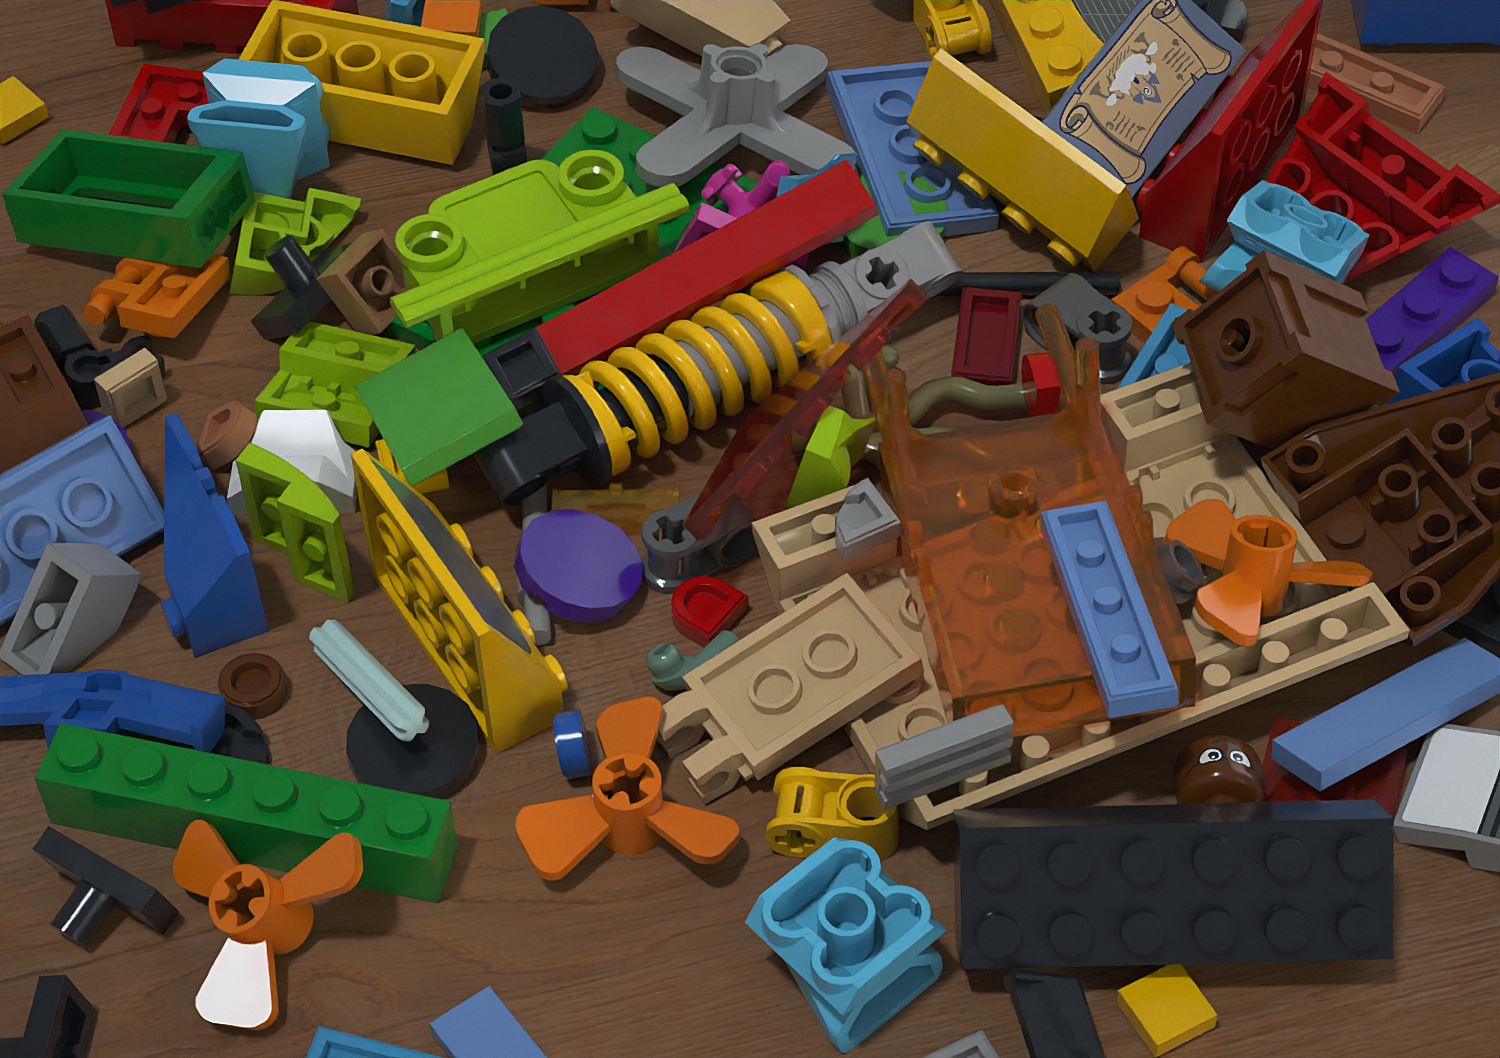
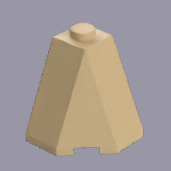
(710, 21)

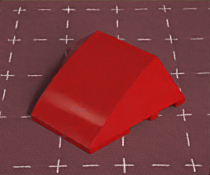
(1374, 177)

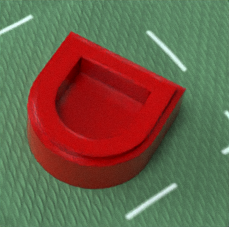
(1040, 384)
(706, 607)

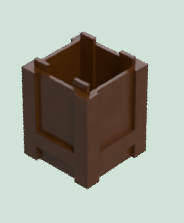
(1282, 352)

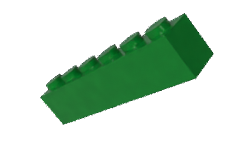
(260, 810)

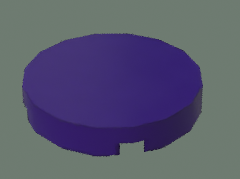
(578, 565)

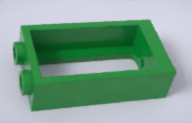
(200, 184)

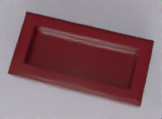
(986, 336)

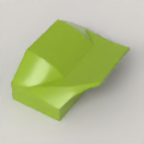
(830, 455)

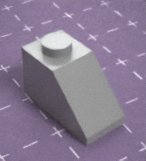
(69, 608)

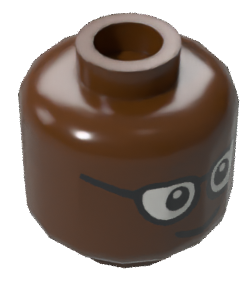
(1218, 772)

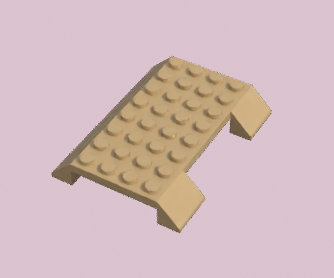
(1177, 464)

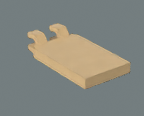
(786, 687)

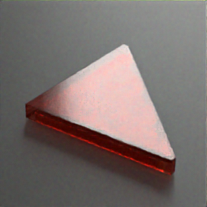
(796, 406)

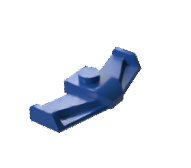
(112, 704)

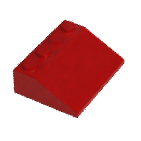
(1232, 139)

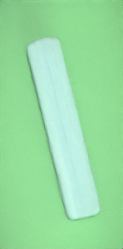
(369, 680)

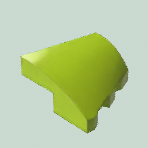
(274, 217)

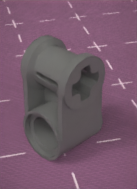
(1086, 315)
(724, 548)

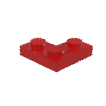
(160, 103)

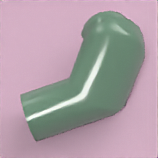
(669, 665)

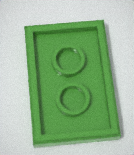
(438, 406)

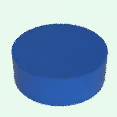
(572, 744)

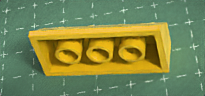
(381, 79)
(1020, 164)

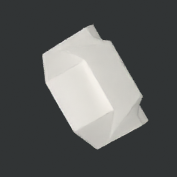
(309, 444)

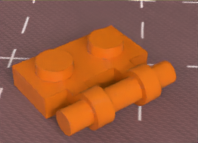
(156, 294)

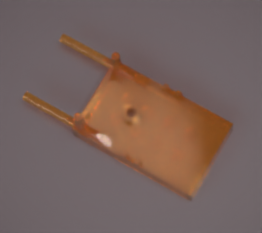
(979, 552)

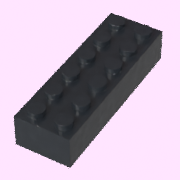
(1173, 884)

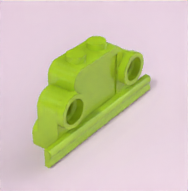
(527, 244)

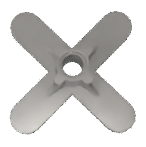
(727, 104)

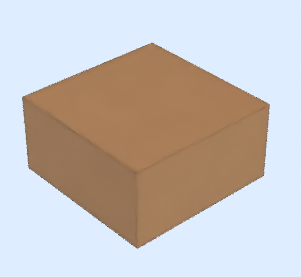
(365, 280)

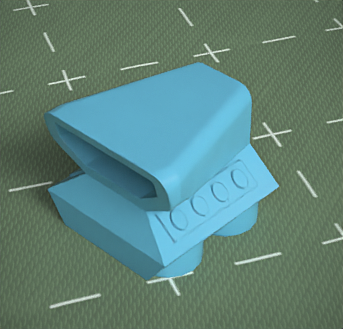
(267, 115)
(1291, 228)
(850, 938)

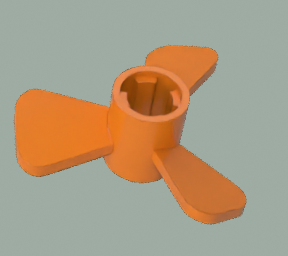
(1255, 564)
(567, 830)
(259, 914)

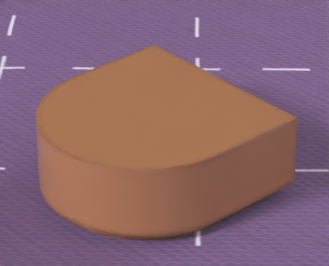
(225, 434)

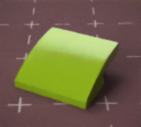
(320, 374)
(297, 519)

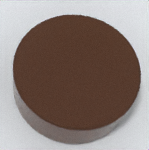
(253, 684)

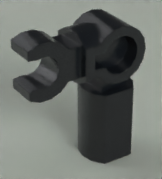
(503, 124)
(77, 356)

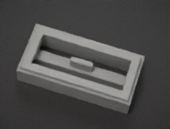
(943, 756)

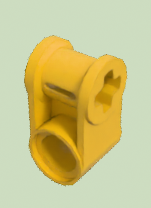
(953, 26)
(827, 810)

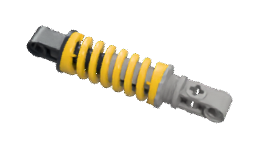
(704, 366)

